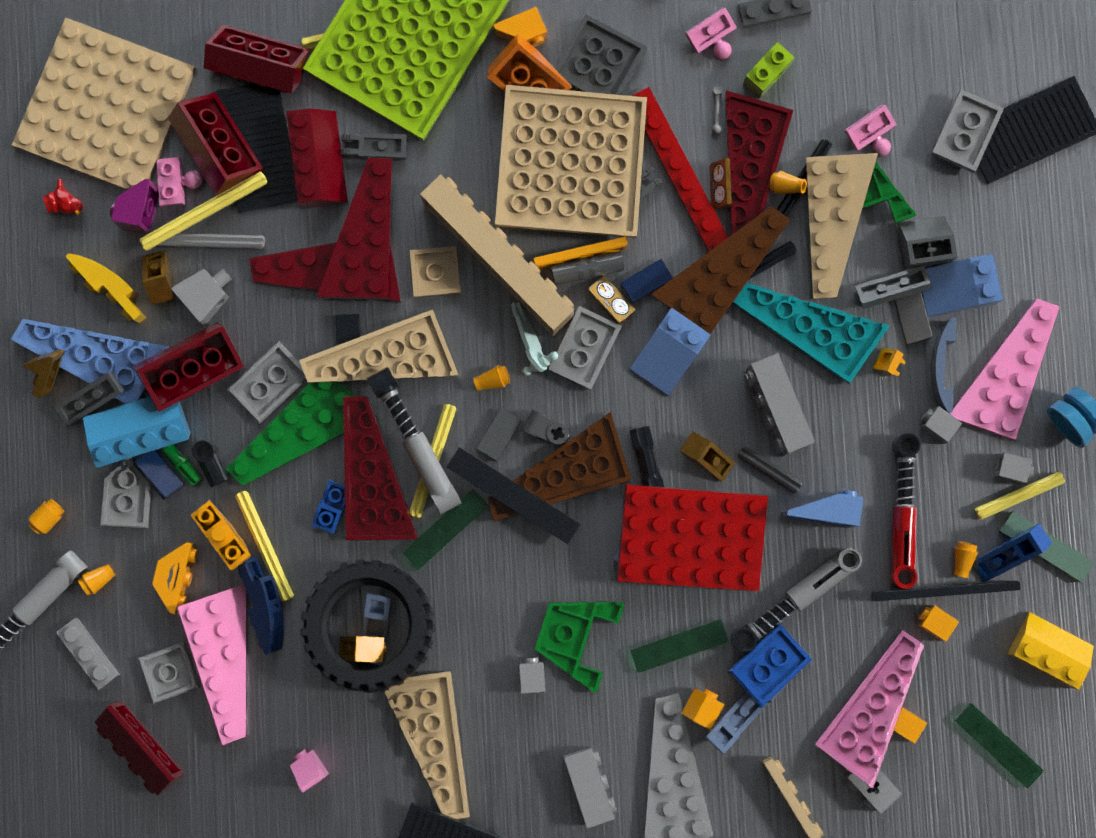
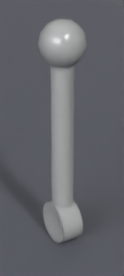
(717, 90)

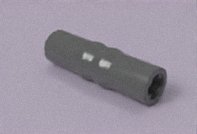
(587, 268)

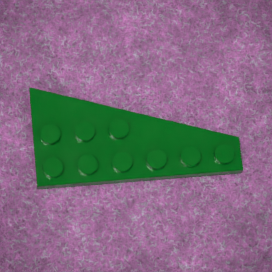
(302, 426)

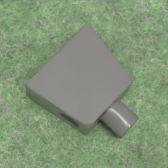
(203, 293)

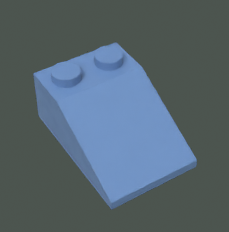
(962, 286)
(670, 351)
(836, 510)

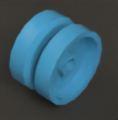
(1075, 416)

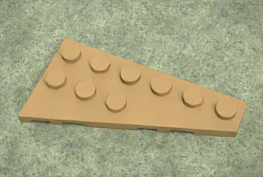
(407, 348)

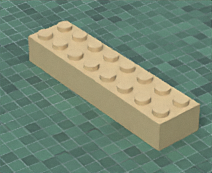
(497, 255)

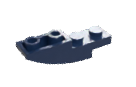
(267, 611)

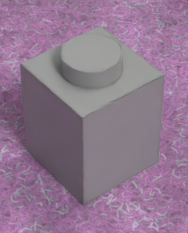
(940, 424)
(1013, 468)
(532, 676)

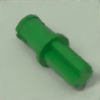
(182, 464)

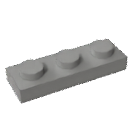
(88, 653)

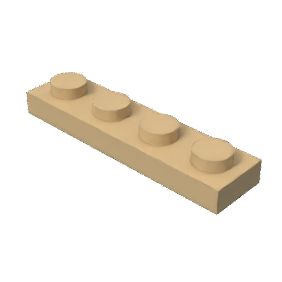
(788, 792)

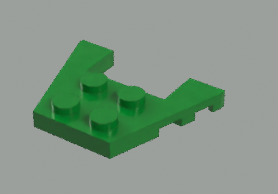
(882, 190)
(566, 633)

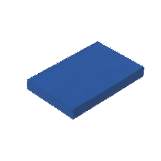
(769, 665)

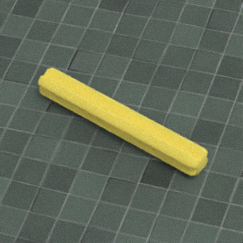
(1019, 495)

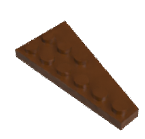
(714, 281)
(575, 469)

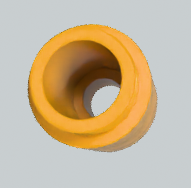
(45, 516)

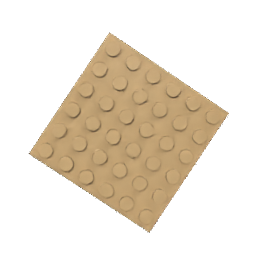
(103, 106)
(571, 161)

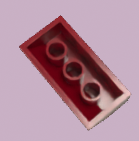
(255, 58)
(214, 142)
(317, 157)
(188, 366)
(138, 747)

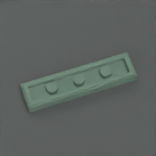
(1058, 554)

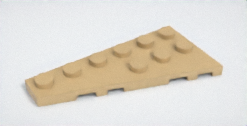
(835, 203)
(431, 728)

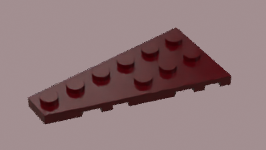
(754, 147)
(363, 248)
(305, 269)
(372, 491)

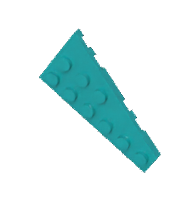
(822, 333)

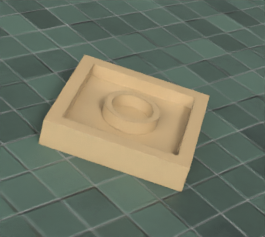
(435, 272)

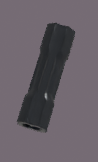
(646, 457)

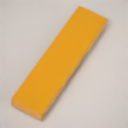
(596, 249)

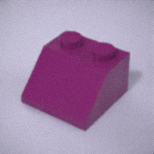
(136, 207)

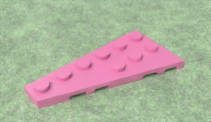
(1004, 385)
(218, 647)
(867, 720)

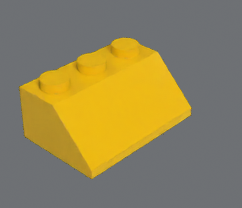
(1052, 651)

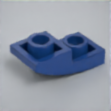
(330, 507)

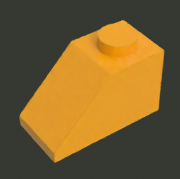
(526, 24)

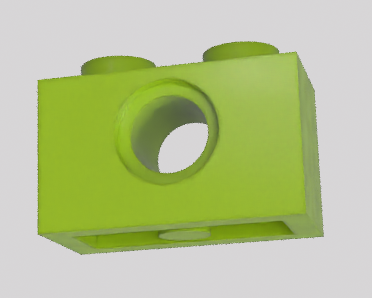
(768, 70)

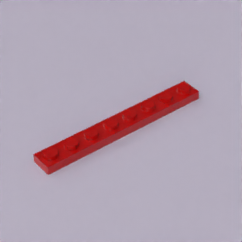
(681, 174)

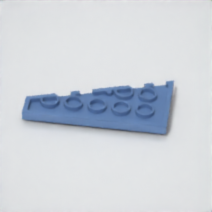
(90, 353)

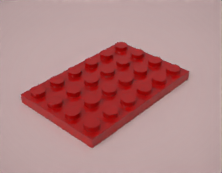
(692, 537)

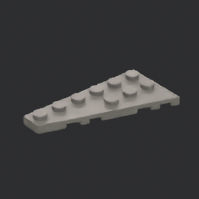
(674, 788)

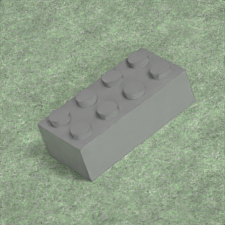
(779, 405)

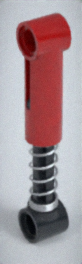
(904, 514)

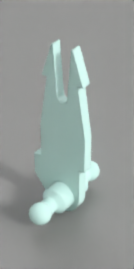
(533, 348)

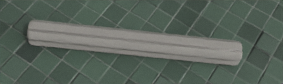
(215, 241)

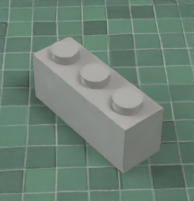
(590, 787)

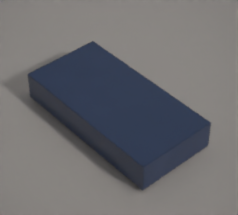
(646, 281)
(158, 474)

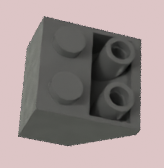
(927, 242)

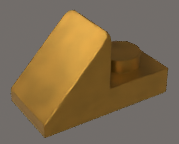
(46, 368)

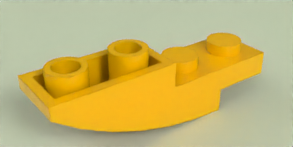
(102, 279)

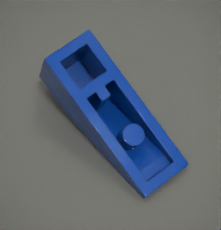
(1012, 552)

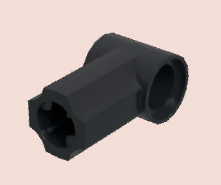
(211, 465)

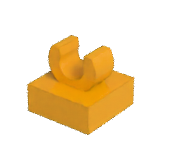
(888, 361)

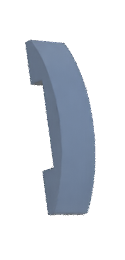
(942, 395)
(376, 621)
(735, 721)

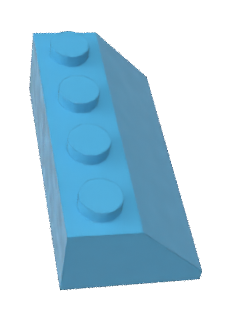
(133, 430)

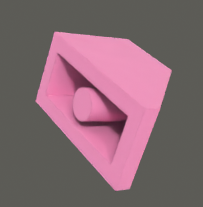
(308, 769)

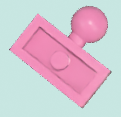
(710, 32)
(870, 129)
(172, 181)

